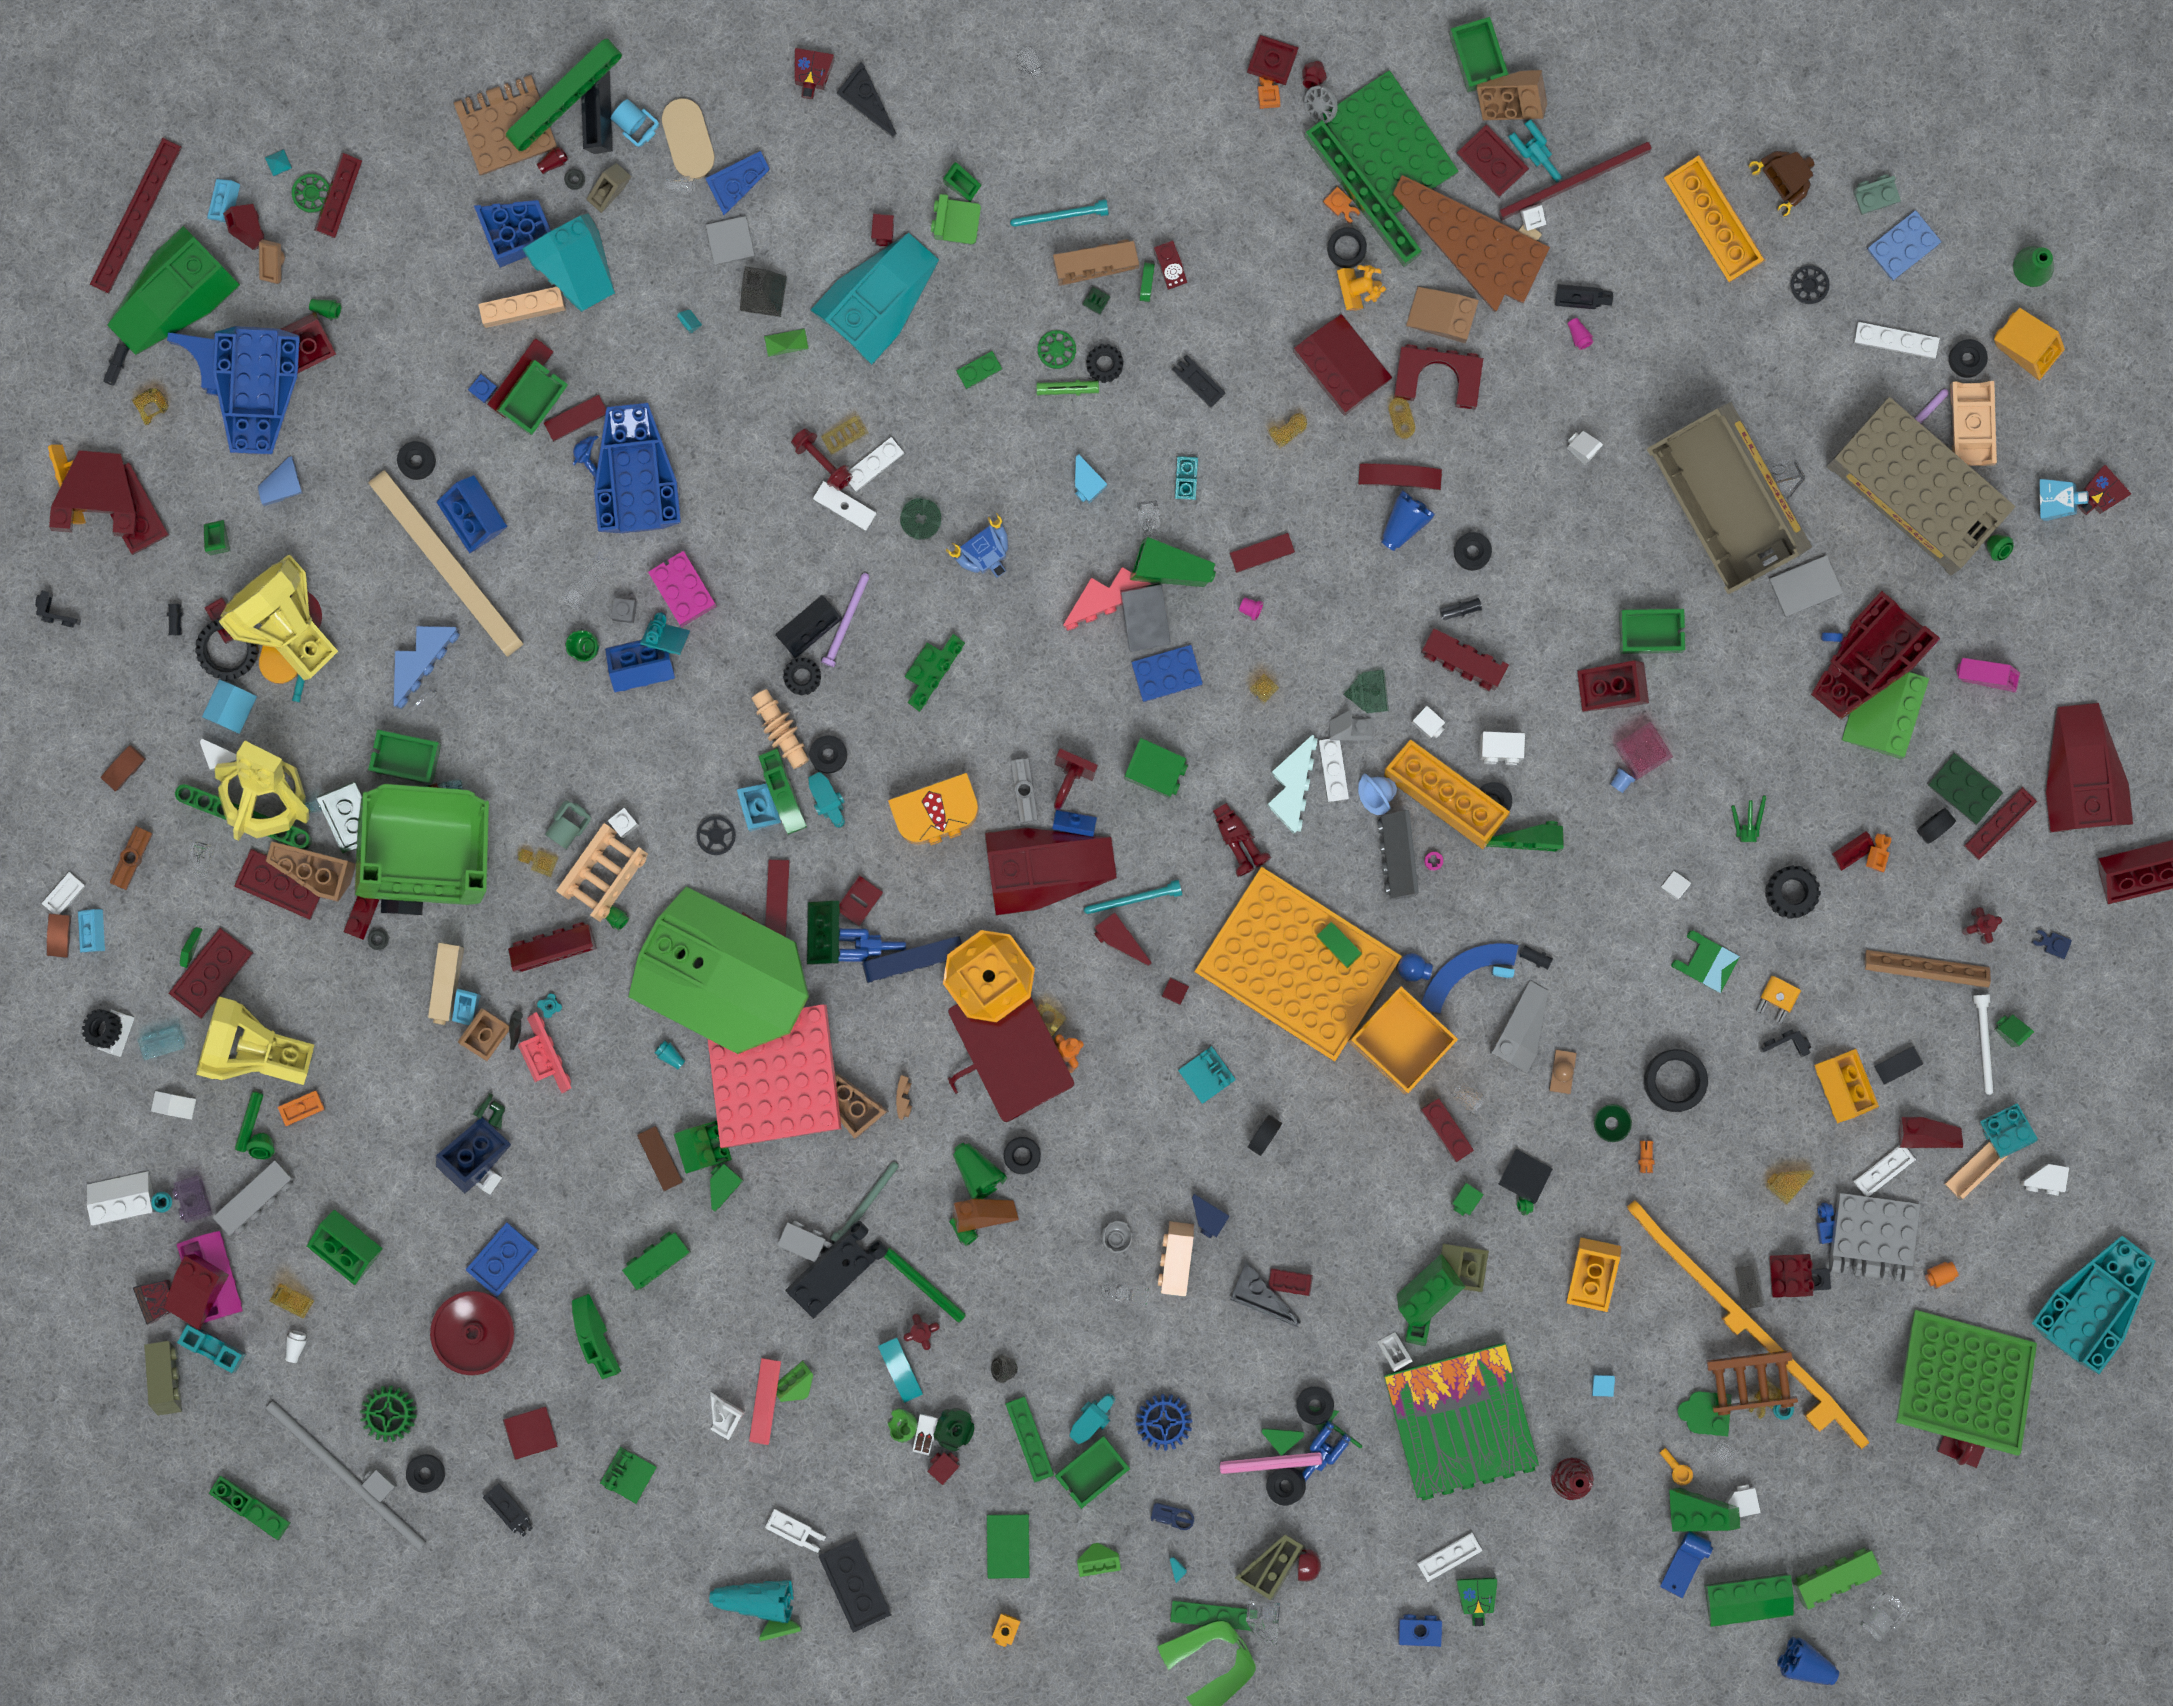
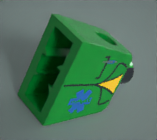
(1477, 1597)

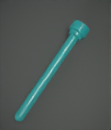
(1099, 208)
(1173, 889)

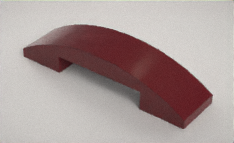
(1400, 476)

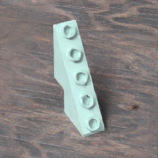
(1293, 777)

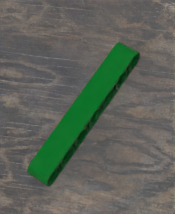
(563, 95)
(214, 809)

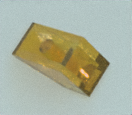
(1788, 1184)

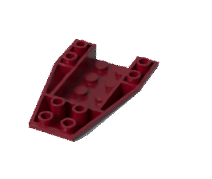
(2085, 773)
(1045, 866)

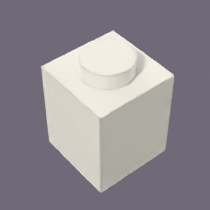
(1429, 723)
(623, 823)

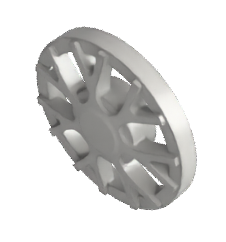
(1320, 104)

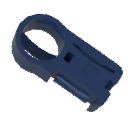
(1168, 1515)

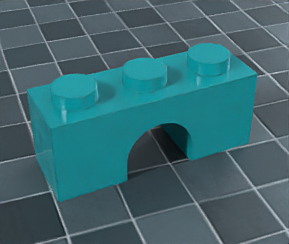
(212, 1348)

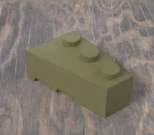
(162, 1378)
(1272, 1567)

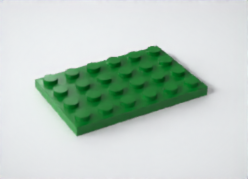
(1389, 139)

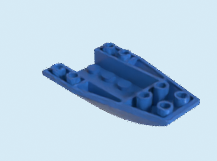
(254, 384)
(633, 475)

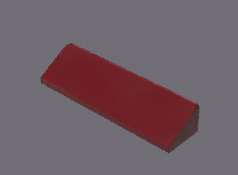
(536, 351)

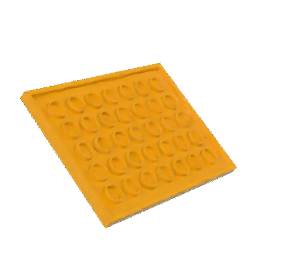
(1285, 973)

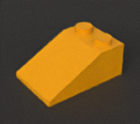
(1594, 1274)

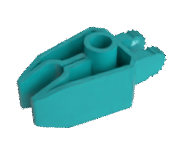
(827, 800)
(1093, 1417)

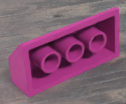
(212, 1249)

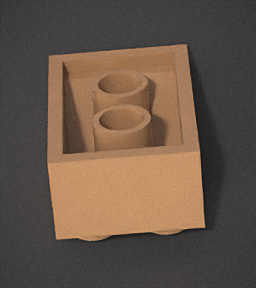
(1442, 313)

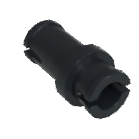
(174, 619)
(1536, 957)

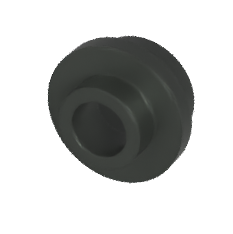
(571, 173)
(371, 939)

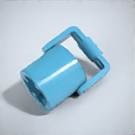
(630, 118)

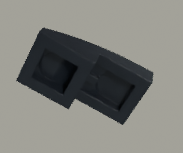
(1898, 1065)

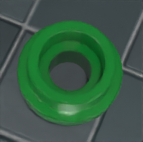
(1524, 1206)

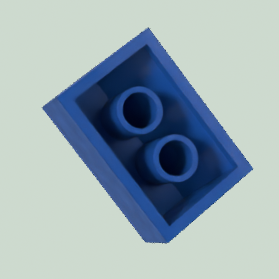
(471, 513)
(637, 666)

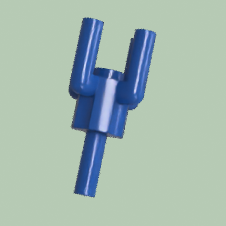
(865, 945)
(1328, 1453)

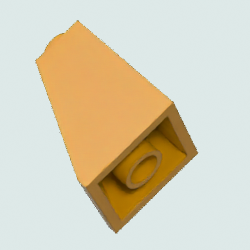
(2029, 343)

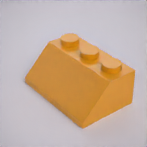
(1846, 1086)

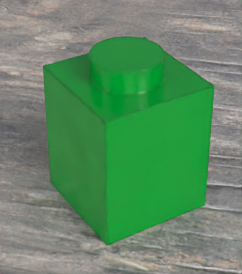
(1466, 1200)

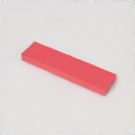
(765, 1401)

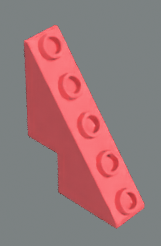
(1100, 599)

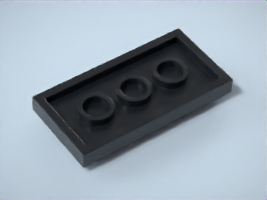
(854, 1585)

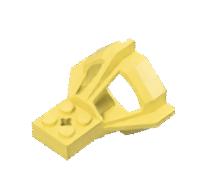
(283, 619)
(260, 774)
(256, 1051)

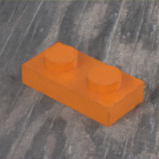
(301, 1108)

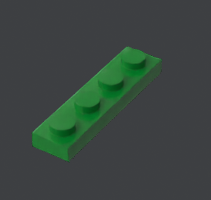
(1029, 1439)
(1205, 1614)

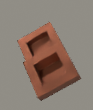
(123, 768)
(58, 935)

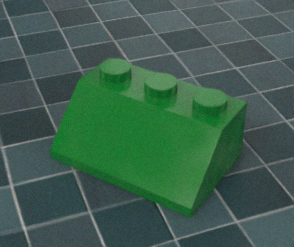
(344, 1247)
(1429, 1292)

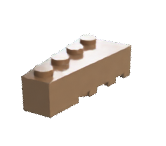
(856, 1108)

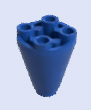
(1405, 521)
(1806, 1664)

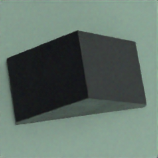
(401, 907)

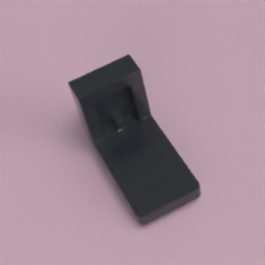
(43, 605)
(1801, 1044)

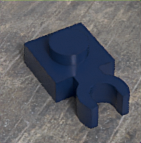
(2055, 944)

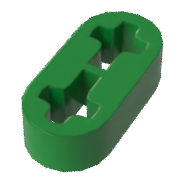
(1147, 280)

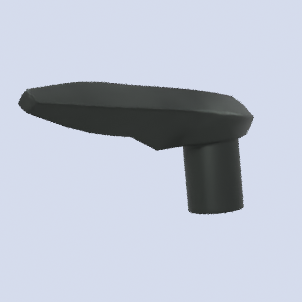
(515, 1028)

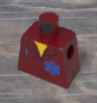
(812, 70)
(2104, 491)

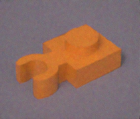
(1268, 94)
(1339, 203)
(1878, 855)

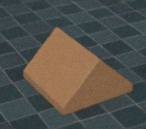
(484, 1034)

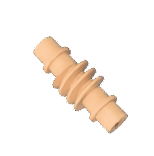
(780, 729)

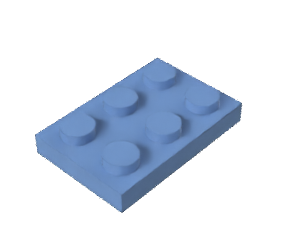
(1904, 245)

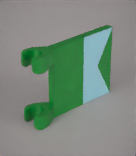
(1709, 964)

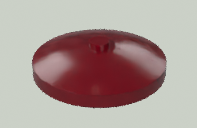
(472, 1333)

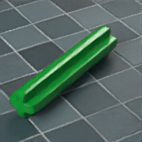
(249, 1121)

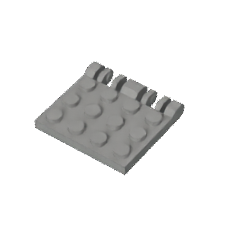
(1875, 1233)

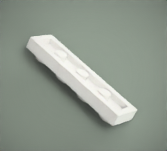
(1896, 340)

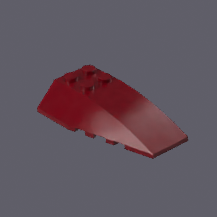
(1874, 654)

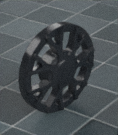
(1809, 284)

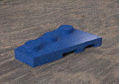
(736, 180)

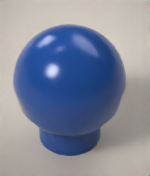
(1413, 968)

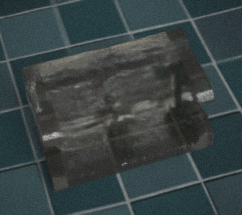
(1750, 1286)

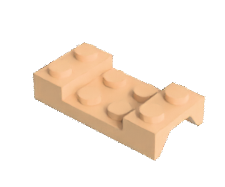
(1974, 422)

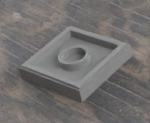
(730, 240)

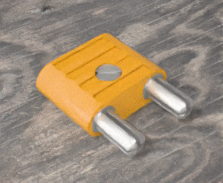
(1780, 995)

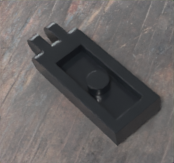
(508, 1509)

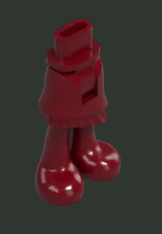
(1235, 831)

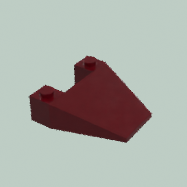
(95, 485)

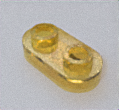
(1402, 418)

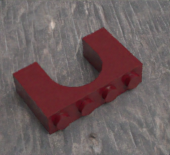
(1466, 368)

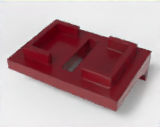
(865, 892)

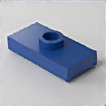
(1074, 823)

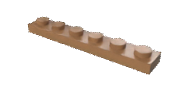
(1927, 968)

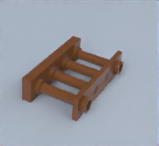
(1739, 1365)

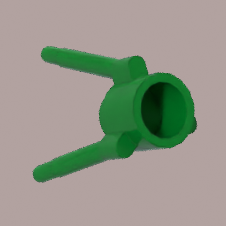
(1749, 832)

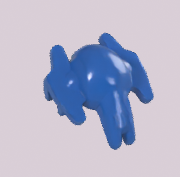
(582, 453)

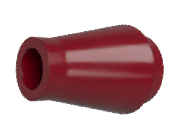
(553, 160)

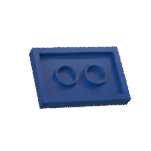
(1167, 673)
(502, 1259)

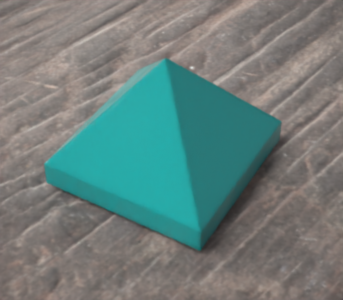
(278, 162)

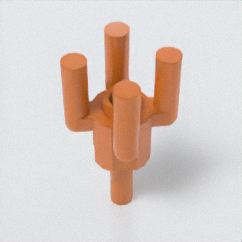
(1069, 1050)

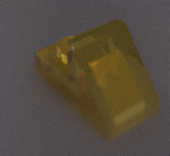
(291, 1300)

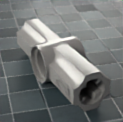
(1021, 777)

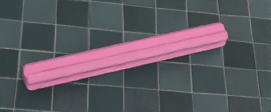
(1269, 1463)

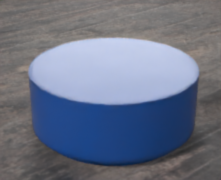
(1835, 637)

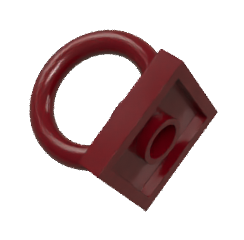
(1074, 768)
(1961, 1450)

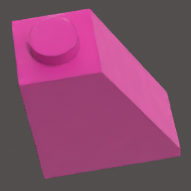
(1988, 674)

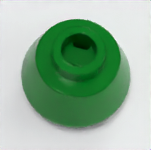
(1999, 547)
(261, 1146)

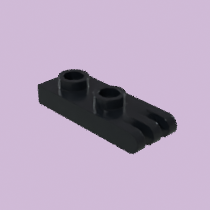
(1199, 382)

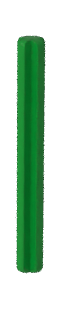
(924, 1285)

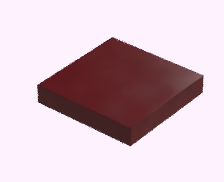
(1272, 60)

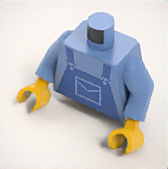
(984, 550)

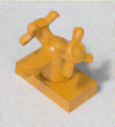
(1353, 287)

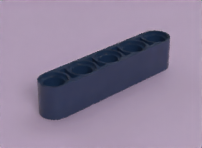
(909, 959)

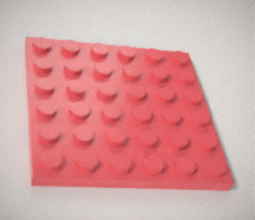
(777, 1086)

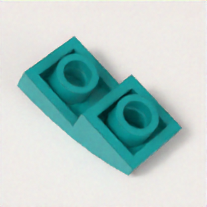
(1186, 477)

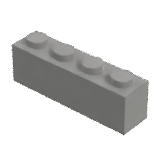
(253, 1198)

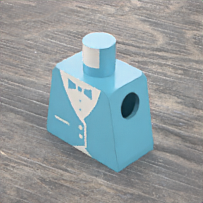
(2059, 499)

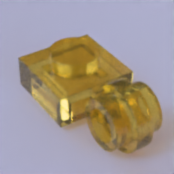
(543, 863)

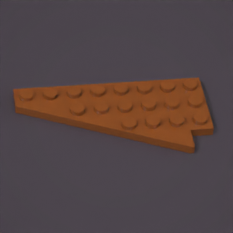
(1484, 251)

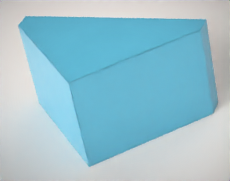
(465, 1006)

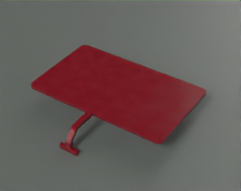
(1013, 1059)

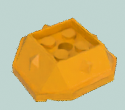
(988, 999)

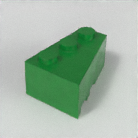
(655, 1260)

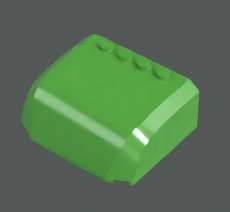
(422, 845)

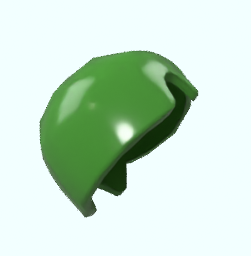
(907, 1428)

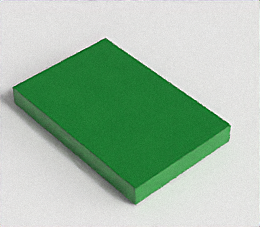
(1008, 1546)

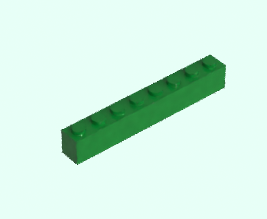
(1363, 193)

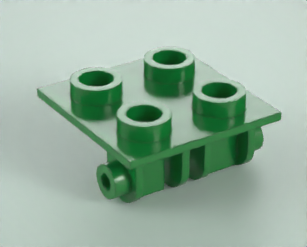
(628, 1475)

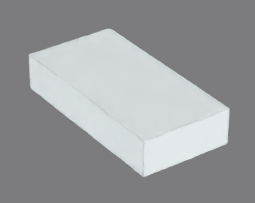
(63, 894)

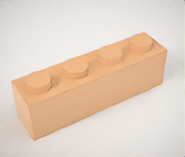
(522, 307)

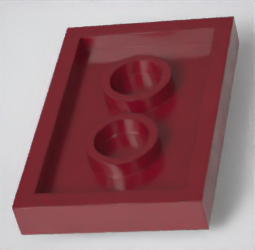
(1492, 161)

